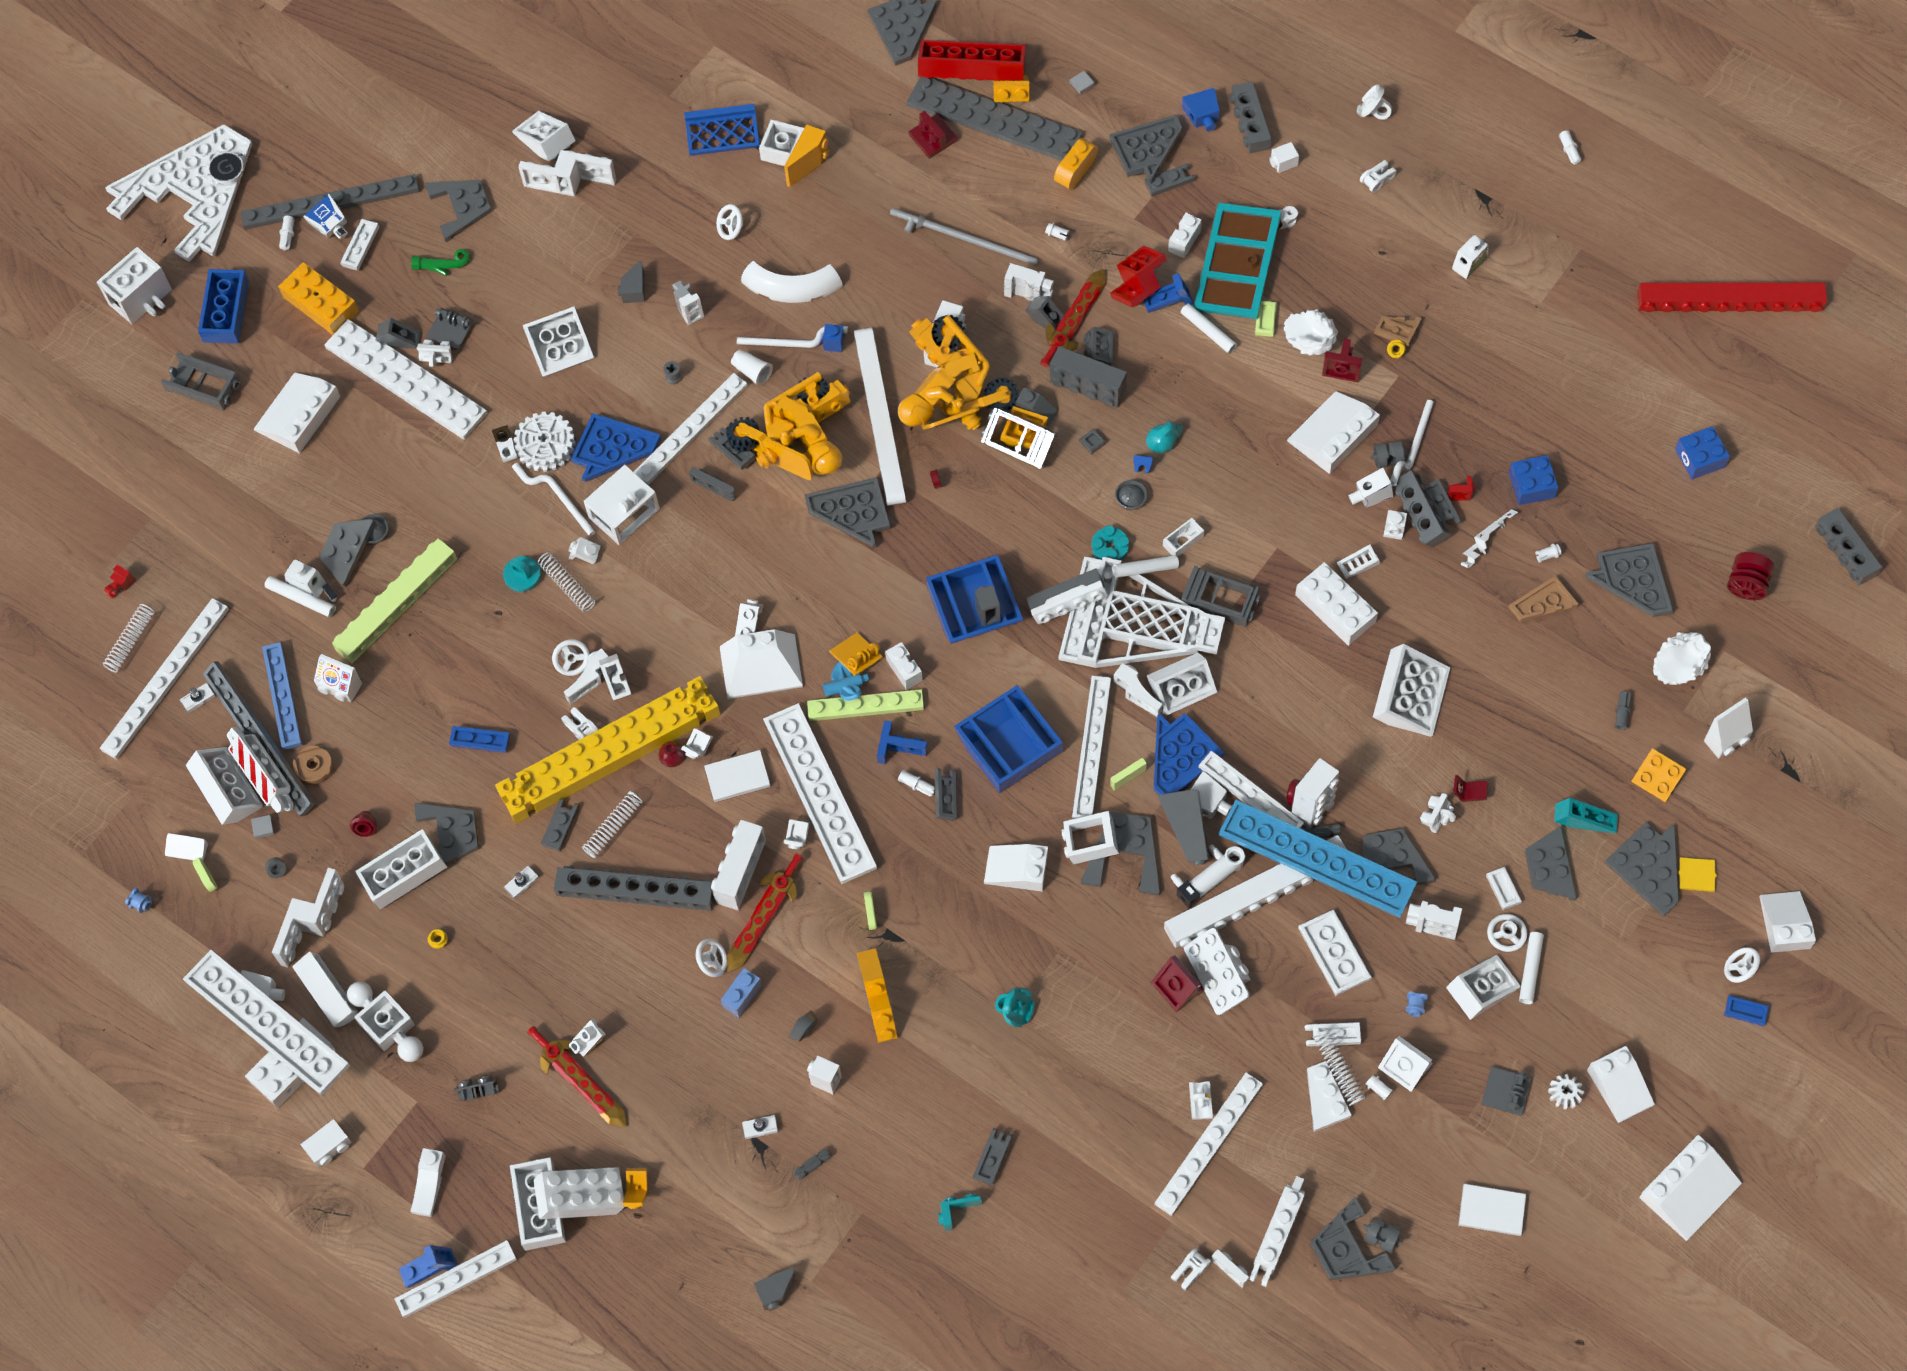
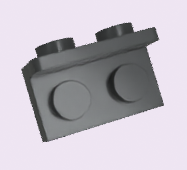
(1099, 345)

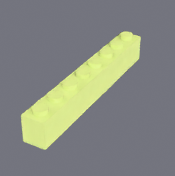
(394, 601)

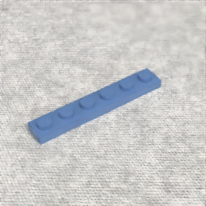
(282, 696)

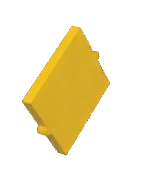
(1697, 874)

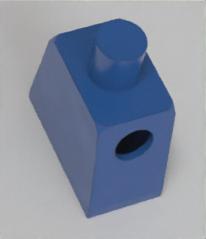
(1202, 108)

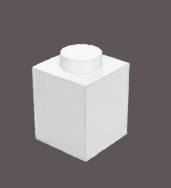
(1284, 157)

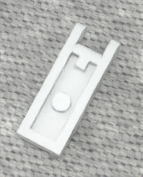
(1342, 1033)

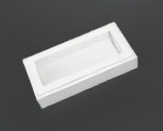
(1503, 888)

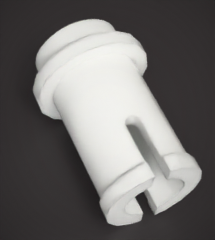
(1056, 231)
(1547, 553)
(1378, 1086)

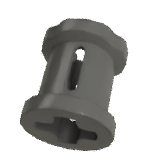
(672, 372)

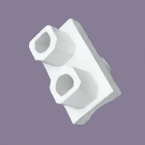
(434, 353)
(1441, 814)
(587, 1038)
(1200, 1100)

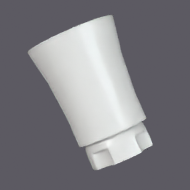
(752, 367)

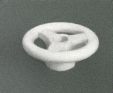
(733, 222)
(568, 651)
(1508, 925)
(709, 958)
(1743, 966)

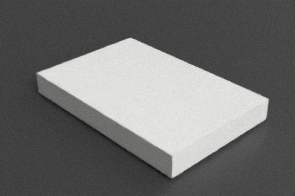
(737, 776)
(1492, 1209)

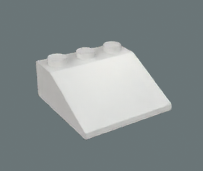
(558, 341)

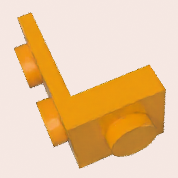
(636, 1187)

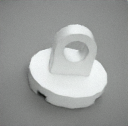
(1372, 101)

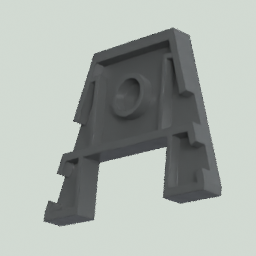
(467, 201)
(455, 829)
(1396, 851)
(1339, 1251)

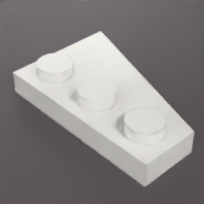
(1325, 1097)

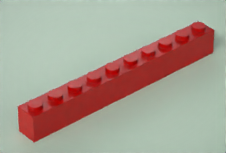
(1731, 297)

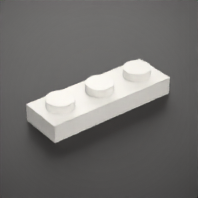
(359, 244)

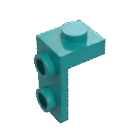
(953, 1203)

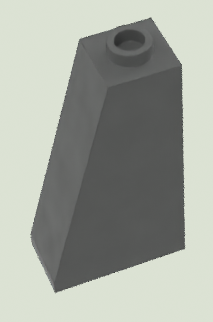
(1187, 821)

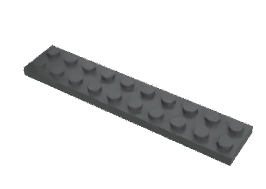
(993, 118)

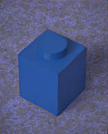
(833, 338)

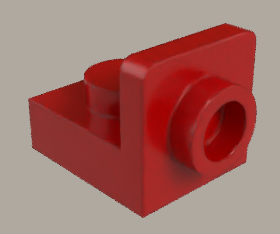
(1461, 492)

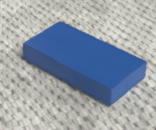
(1746, 1010)

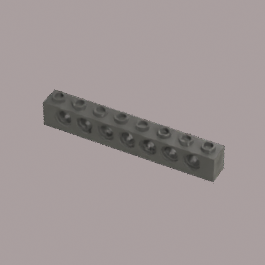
(701, 901)

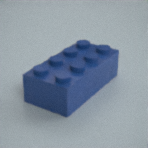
(223, 306)

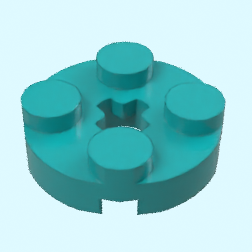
(1113, 535)

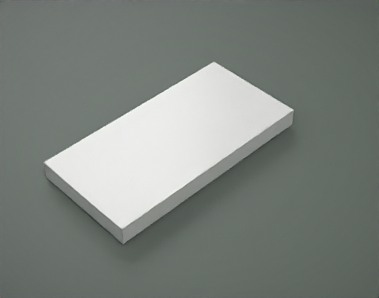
(1334, 952)

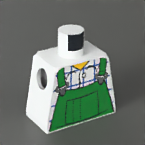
(1475, 253)

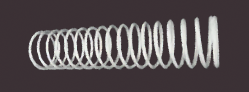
(566, 582)
(145, 610)
(633, 800)
(1337, 1065)

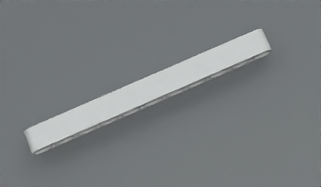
(879, 416)

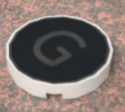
(226, 168)

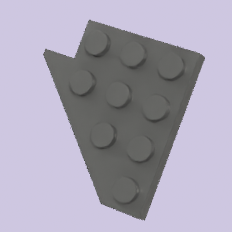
(852, 509)

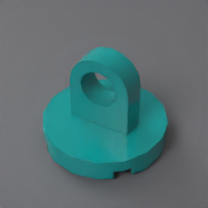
(521, 574)
(1017, 1006)

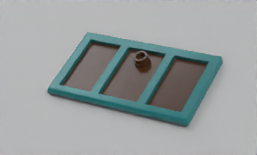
(1237, 261)

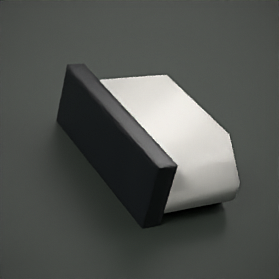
(330, 593)

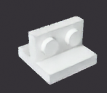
(1405, 1063)

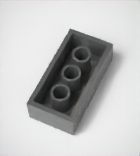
(1088, 377)

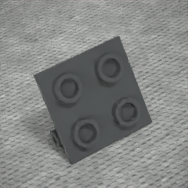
(449, 328)
(467, 1085)
(1506, 1090)

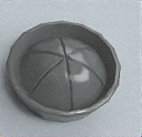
(1131, 494)
(380, 528)
(803, 1026)

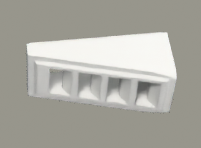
(1355, 556)

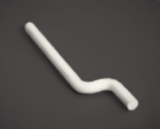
(786, 342)
(1406, 466)
(560, 493)

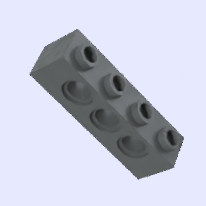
(1256, 123)
(1438, 529)
(1848, 537)

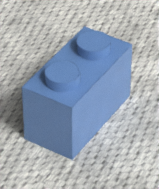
(741, 992)

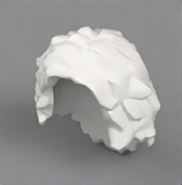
(1310, 332)
(1682, 658)

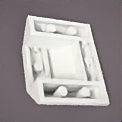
(760, 663)

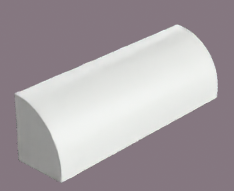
(325, 989)

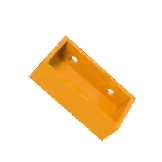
(327, 309)

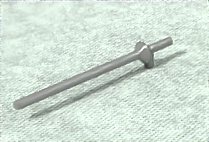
(921, 221)

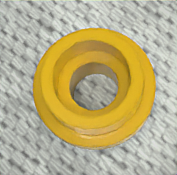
(1400, 352)
(437, 933)

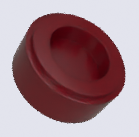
(935, 479)

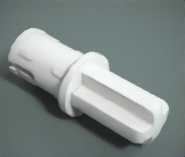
(1570, 147)
(286, 232)
(916, 783)

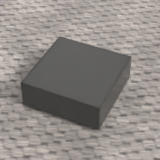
(1092, 441)

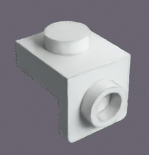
(584, 550)
(697, 744)
(796, 834)

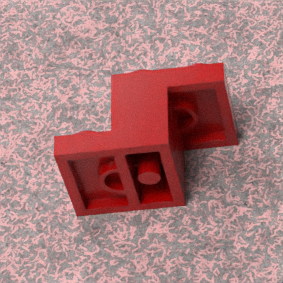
(1138, 276)

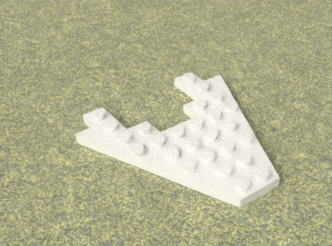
(188, 177)

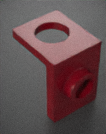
(1470, 790)

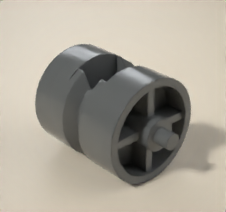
(1389, 454)
(1382, 1234)

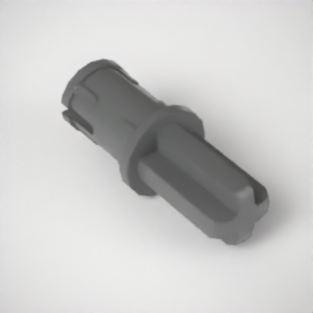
(1623, 710)

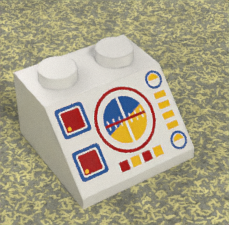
(336, 679)

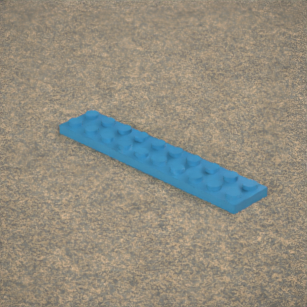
(1318, 858)

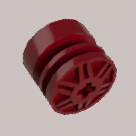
(1750, 576)

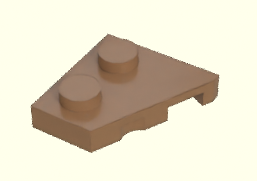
(1397, 328)

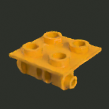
(856, 653)
(1658, 775)

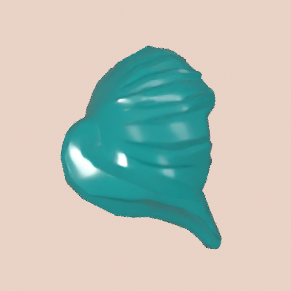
(1163, 437)

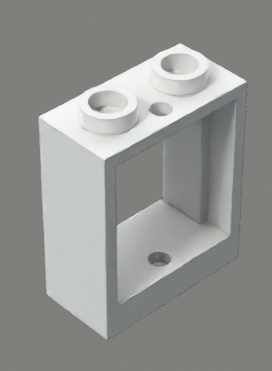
(1095, 852)

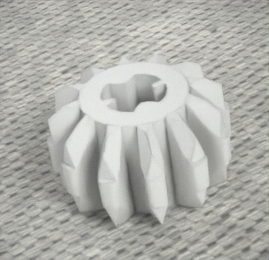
(1571, 1097)

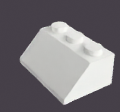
(1182, 683)

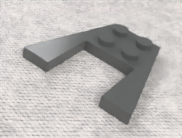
(1133, 838)

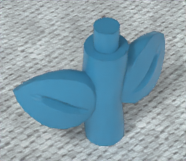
(844, 683)

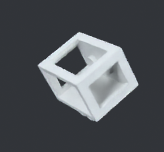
(136, 286)
(619, 500)

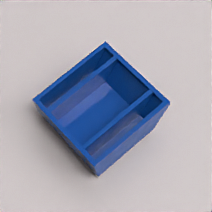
(955, 598)
(1008, 738)

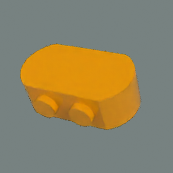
(1076, 163)

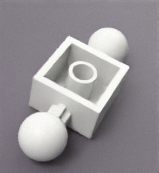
(385, 1021)

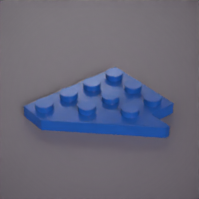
(610, 445)
(1179, 753)

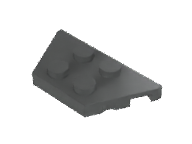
(345, 547)
(1550, 866)

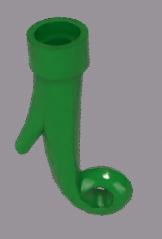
(438, 265)

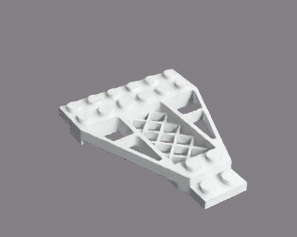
(1088, 624)

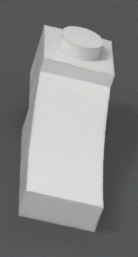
(589, 678)
(1127, 678)
(428, 1182)

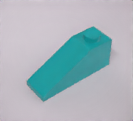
(1584, 816)

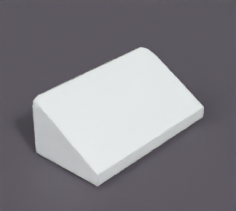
(185, 847)

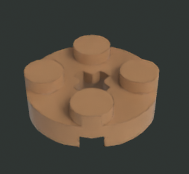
(317, 774)

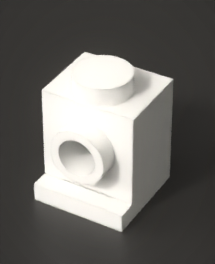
(1395, 524)

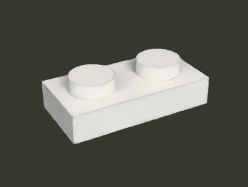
(1224, 1262)

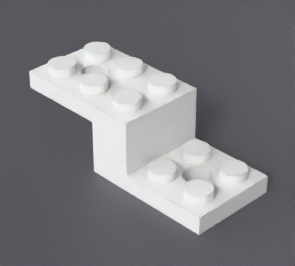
(567, 173)
(308, 917)

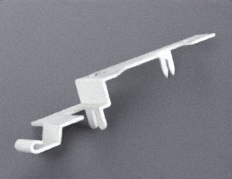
(1480, 541)

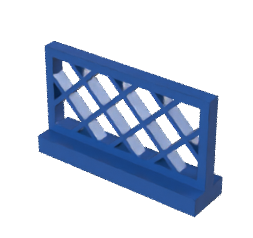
(722, 115)

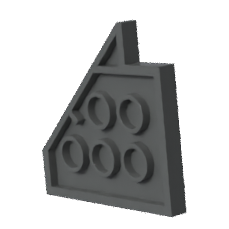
(901, 26)
(1146, 146)
(1634, 577)
(1649, 866)

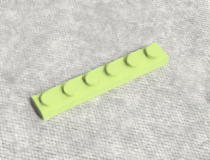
(865, 705)

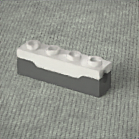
(1067, 596)

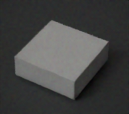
(1081, 82)
(262, 826)

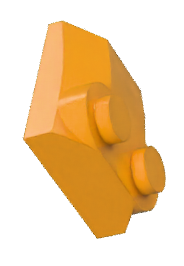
(1013, 431)

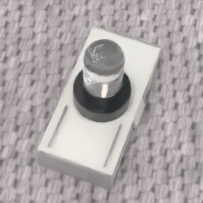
(197, 697)
(521, 882)
(760, 1127)

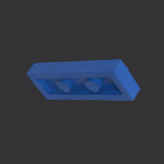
(479, 739)

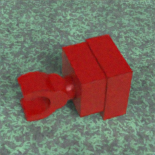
(120, 578)

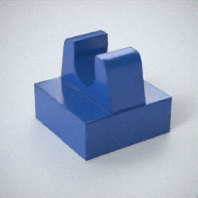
(1142, 460)

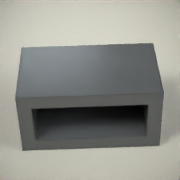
(987, 605)

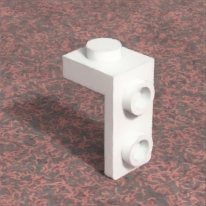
(748, 616)

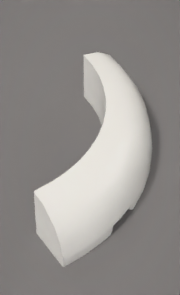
(791, 288)

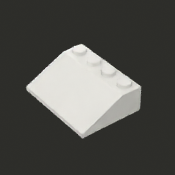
(298, 411)
(1334, 430)
(1411, 691)
(1691, 1188)

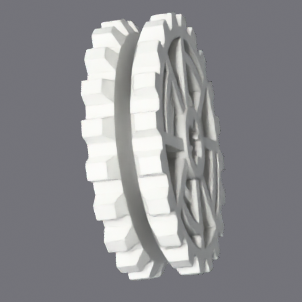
(544, 441)

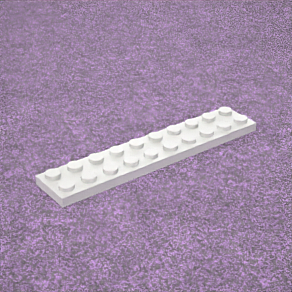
(406, 379)
(820, 794)
(266, 1022)

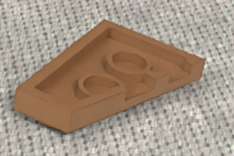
(1543, 600)

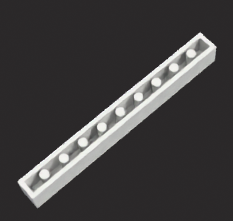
(1236, 902)

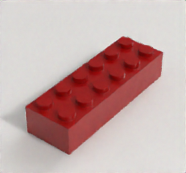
(971, 60)

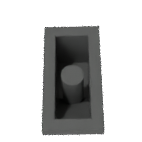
(632, 285)
(1044, 311)
(397, 334)
(1036, 403)
(775, 1288)

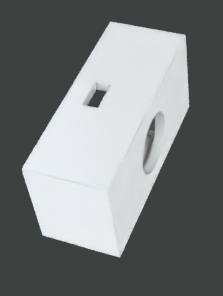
(1190, 530)

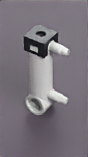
(1191, 891)

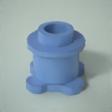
(139, 901)
(1416, 1004)

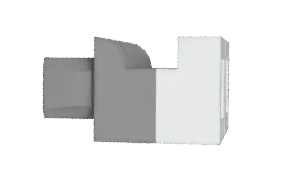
(687, 304)

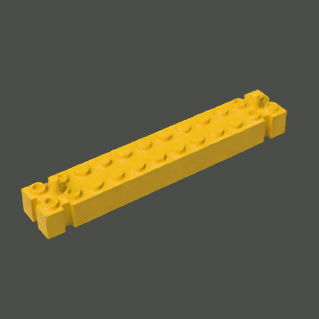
(607, 749)

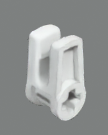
(1373, 178)
(580, 731)
(1198, 1268)

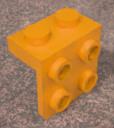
(1011, 91)

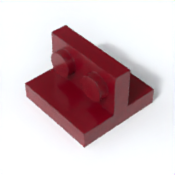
(932, 134)
(1342, 365)
(1176, 983)

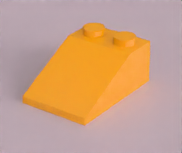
(806, 155)

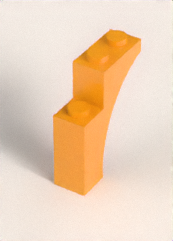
(877, 995)

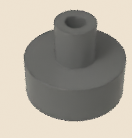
(275, 867)

